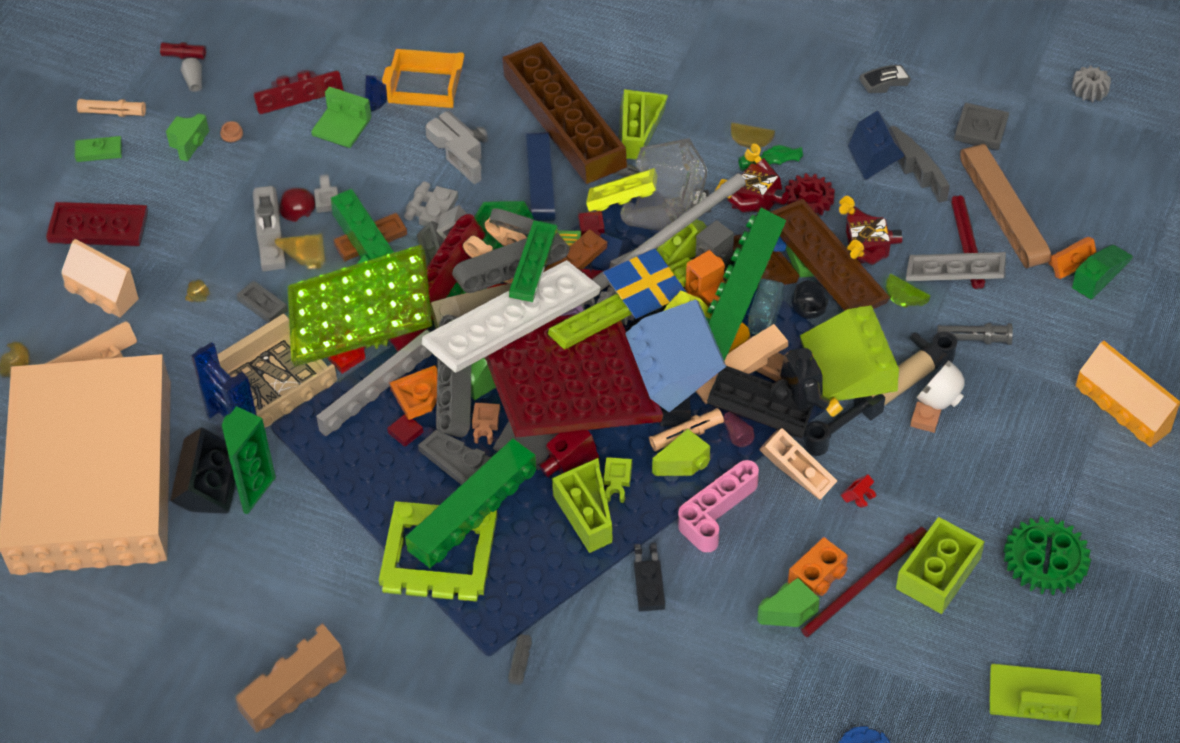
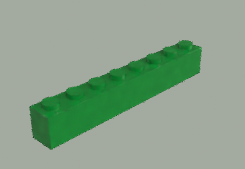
(743, 277)

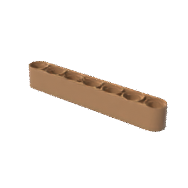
(1005, 206)

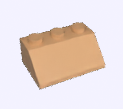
(99, 279)

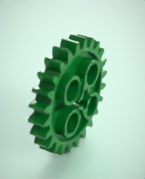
(1072, 558)

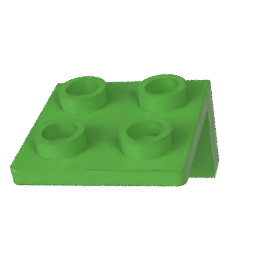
(343, 119)

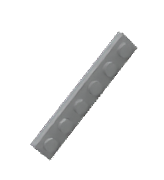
(372, 385)

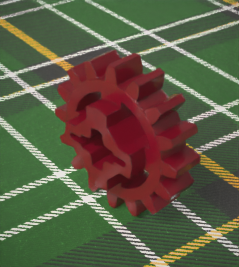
(812, 191)

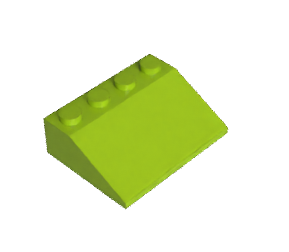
(853, 355)

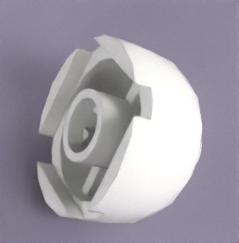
(943, 388)

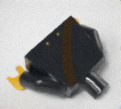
(806, 381)

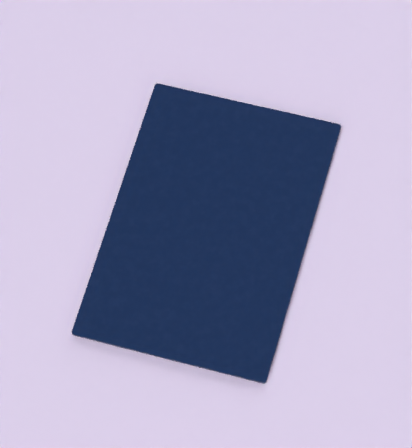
(535, 550)

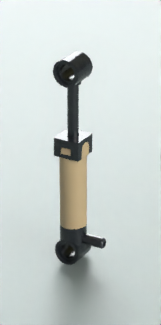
(910, 372)

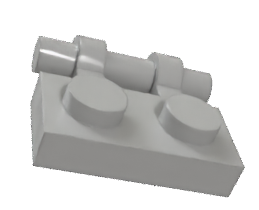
(438, 203)

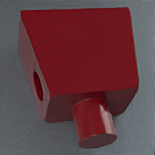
(568, 452)

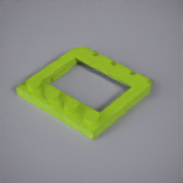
(442, 584)

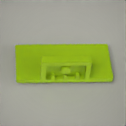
(1045, 694)

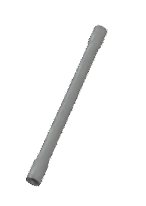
(725, 190)

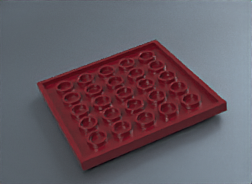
(572, 388)

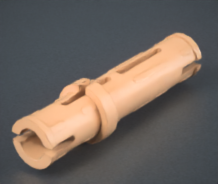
(119, 107)
(713, 418)

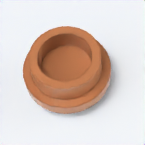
(231, 132)

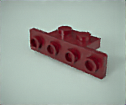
(296, 89)

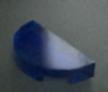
(375, 92)

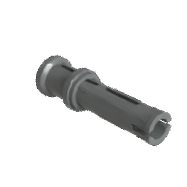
(988, 330)

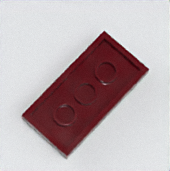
(97, 223)

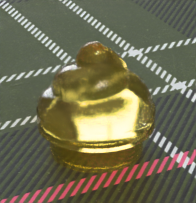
(197, 291)

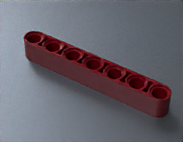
(442, 265)

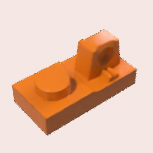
(1071, 258)

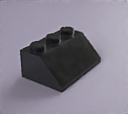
(204, 474)

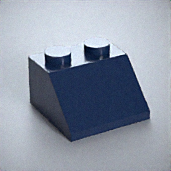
(874, 145)

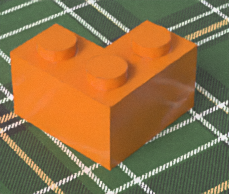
(704, 276)

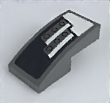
(882, 78)

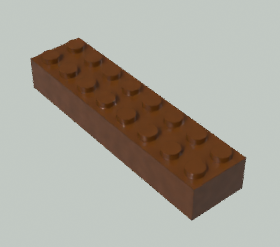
(564, 112)

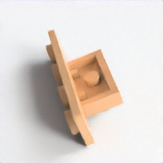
(102, 346)

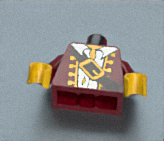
(762, 185)
(867, 235)

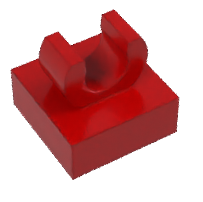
(857, 491)

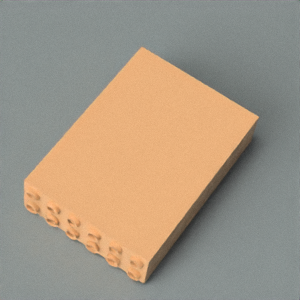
(86, 465)

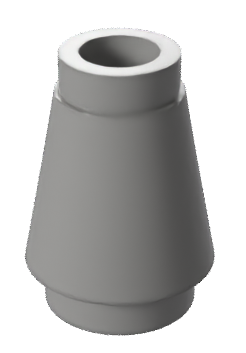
(192, 73)

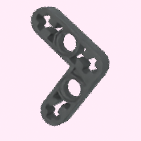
(511, 221)

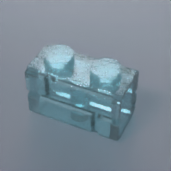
(765, 305)

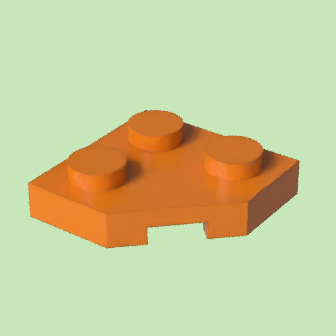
(416, 392)

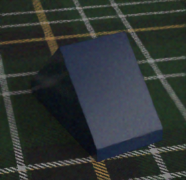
(616, 247)

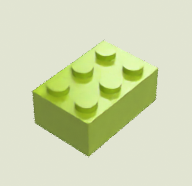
(940, 565)

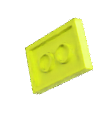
(622, 190)

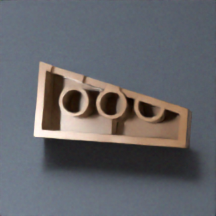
(293, 680)

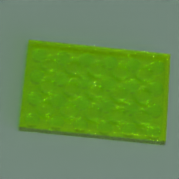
(358, 305)

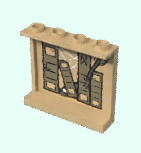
(272, 377)

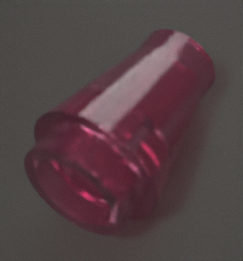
(738, 430)

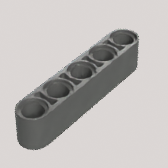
(500, 265)
(453, 396)

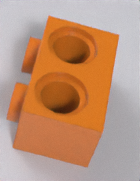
(814, 566)

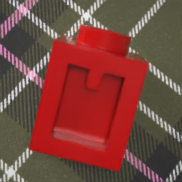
(348, 359)

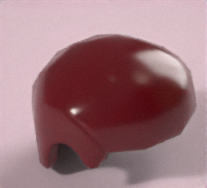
(296, 203)

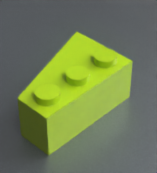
(639, 119)
(585, 504)

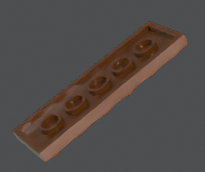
(828, 258)

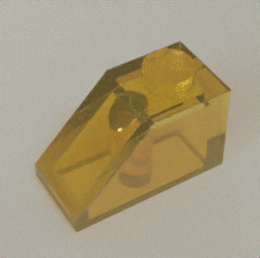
(306, 250)

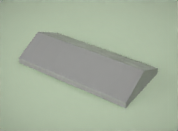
(956, 266)

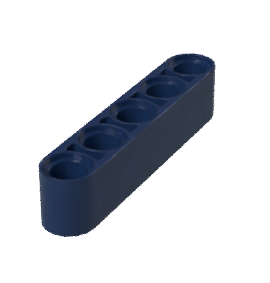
(540, 176)

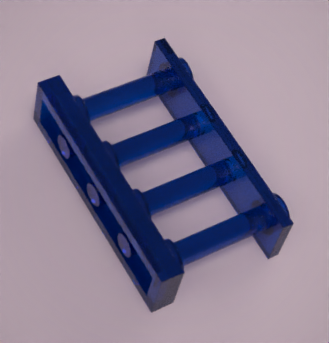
(218, 389)

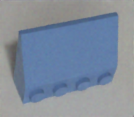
(675, 353)

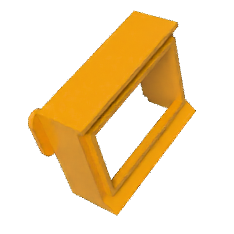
(426, 63)

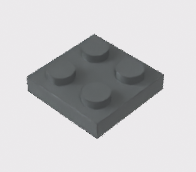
(981, 126)

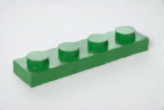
(533, 261)

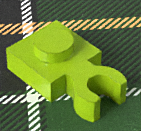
(616, 475)

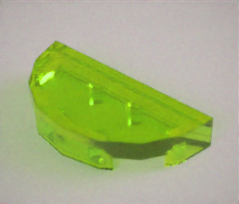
(904, 293)

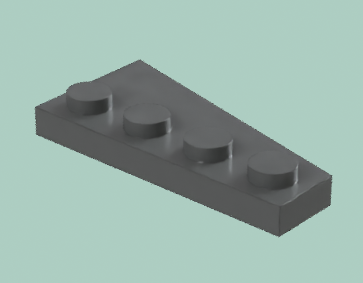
(452, 456)

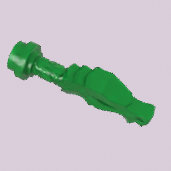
(777, 154)

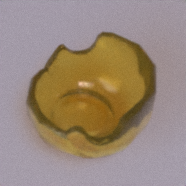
(17, 356)

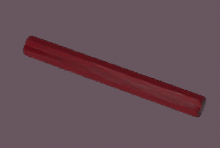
(966, 232)

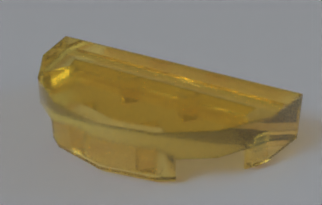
(747, 135)

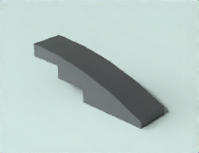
(922, 166)

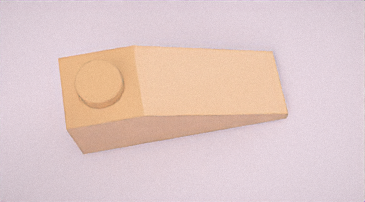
(797, 463)

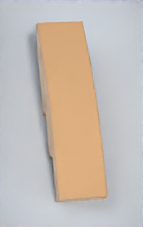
(750, 355)

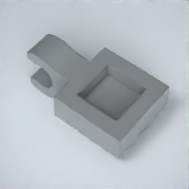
(324, 195)

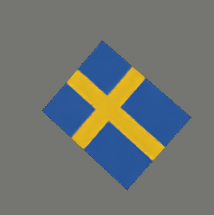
(644, 283)

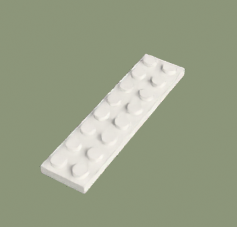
(508, 318)

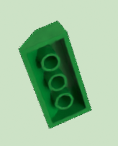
(248, 456)

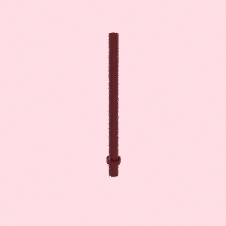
(910, 541)

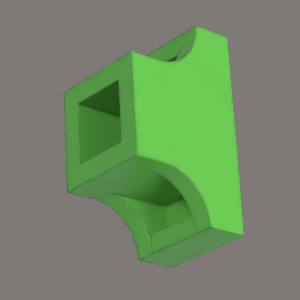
(187, 134)

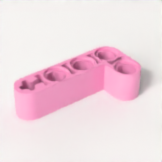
(740, 482)

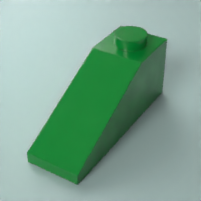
(1099, 270)

